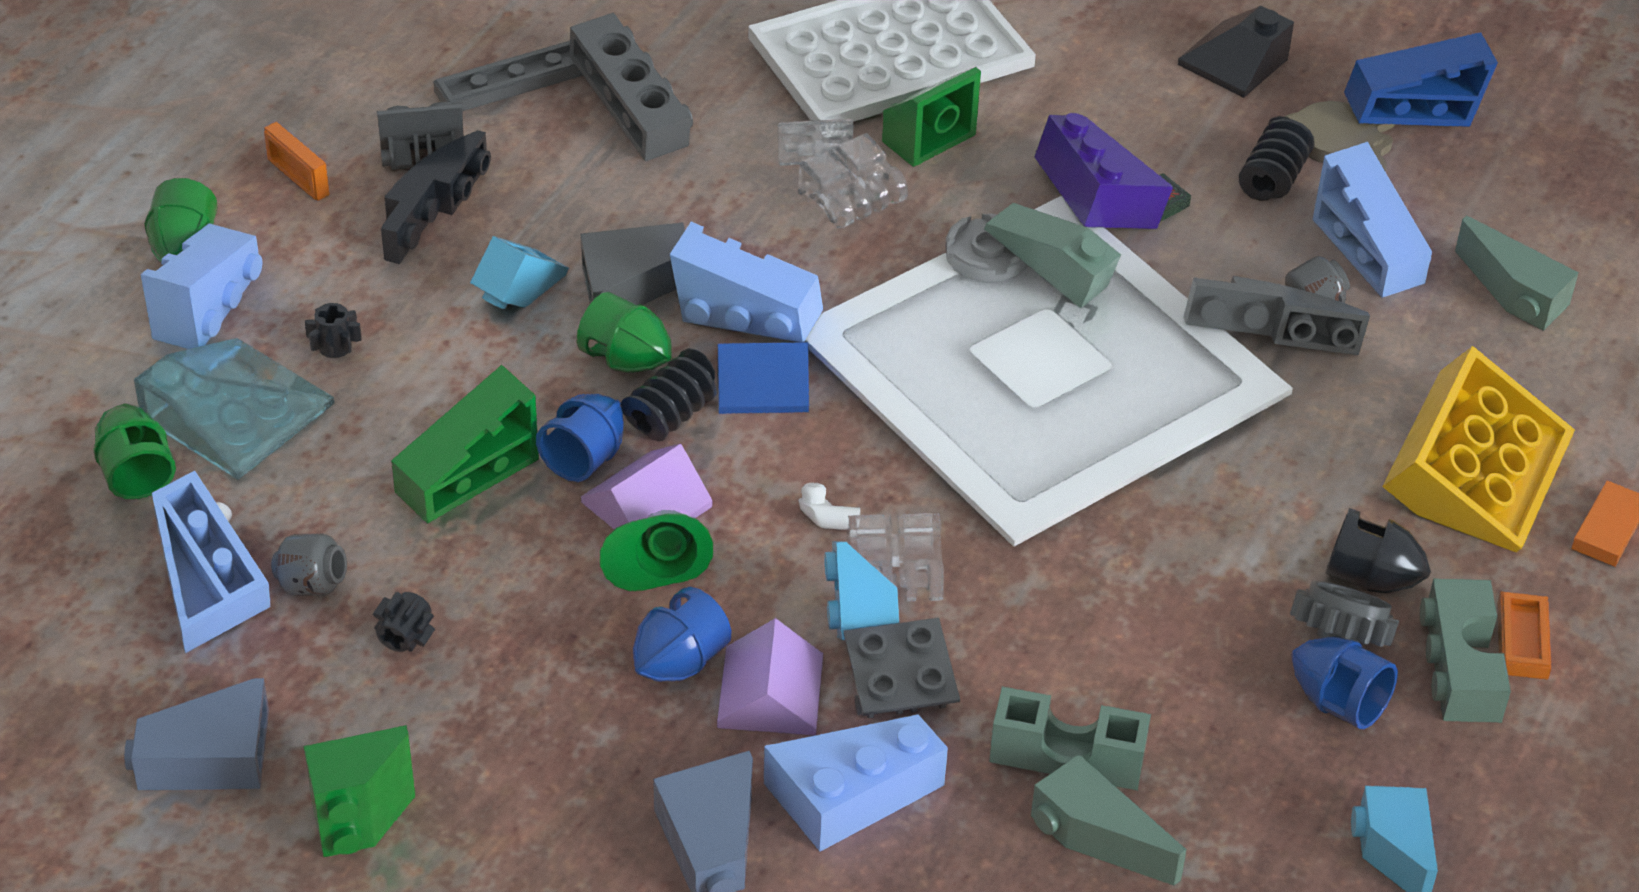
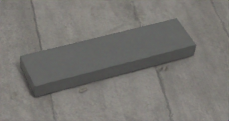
(508, 77)

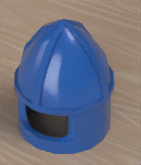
(584, 436)
(680, 639)
(1345, 679)

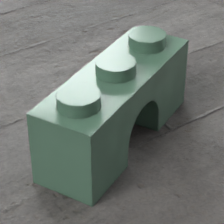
(1465, 681)
(1035, 740)

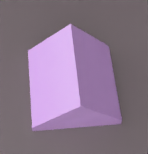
(651, 484)
(771, 682)

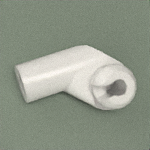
(821, 510)

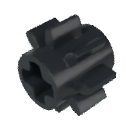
(333, 330)
(403, 621)

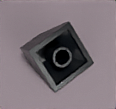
(1241, 50)

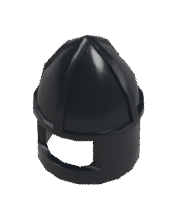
(1377, 556)

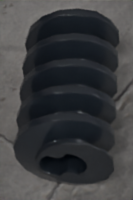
(1276, 159)
(671, 395)

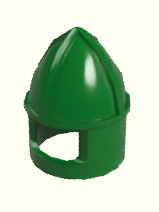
(177, 213)
(625, 333)
(132, 452)

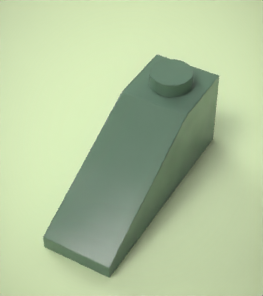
(1058, 250)
(1515, 274)
(1102, 822)

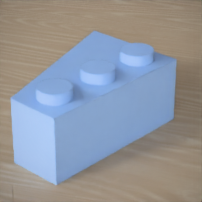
(1370, 222)
(206, 563)

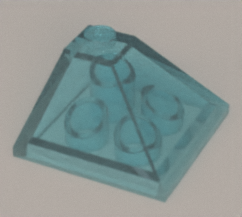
(228, 402)

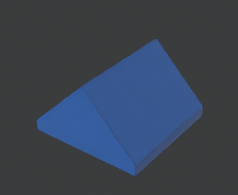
(763, 377)

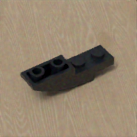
(431, 187)

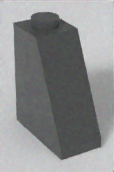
(630, 262)

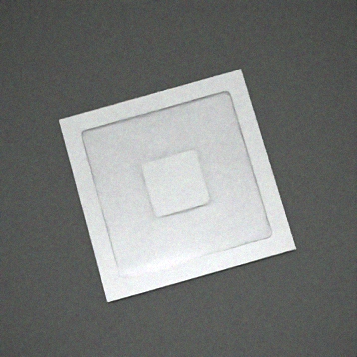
(1030, 395)

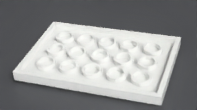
(873, 53)

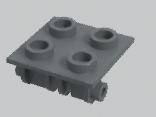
(415, 129)
(900, 667)

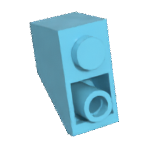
(861, 592)

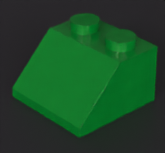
(933, 118)
(359, 787)

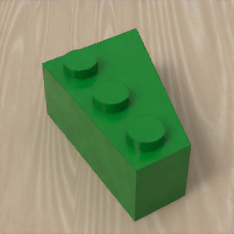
(469, 447)

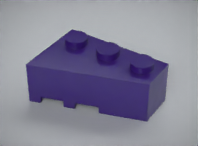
(1100, 176)

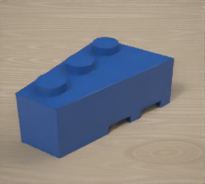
(1423, 83)

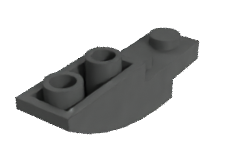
(1279, 311)

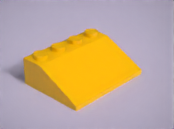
(1480, 453)

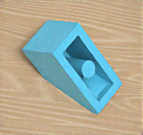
(515, 273)
(1397, 835)

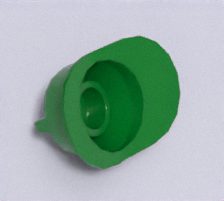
(656, 551)

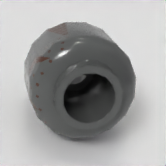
(1320, 277)
(309, 564)

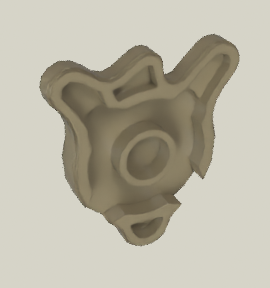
(1338, 129)

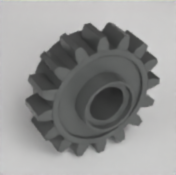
(1345, 613)

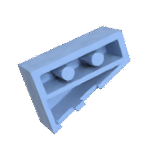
(200, 285)
(741, 291)
(854, 775)

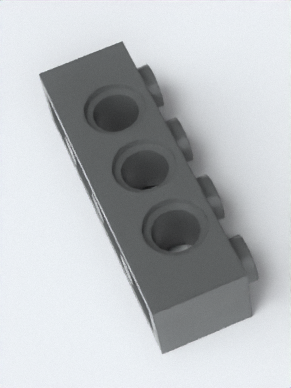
(630, 86)

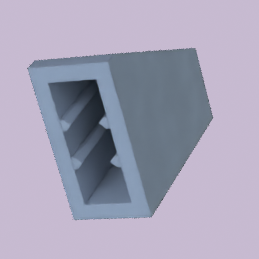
(203, 742)
(708, 821)

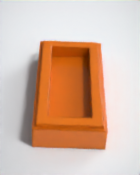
(296, 161)
(1609, 524)
(1524, 634)

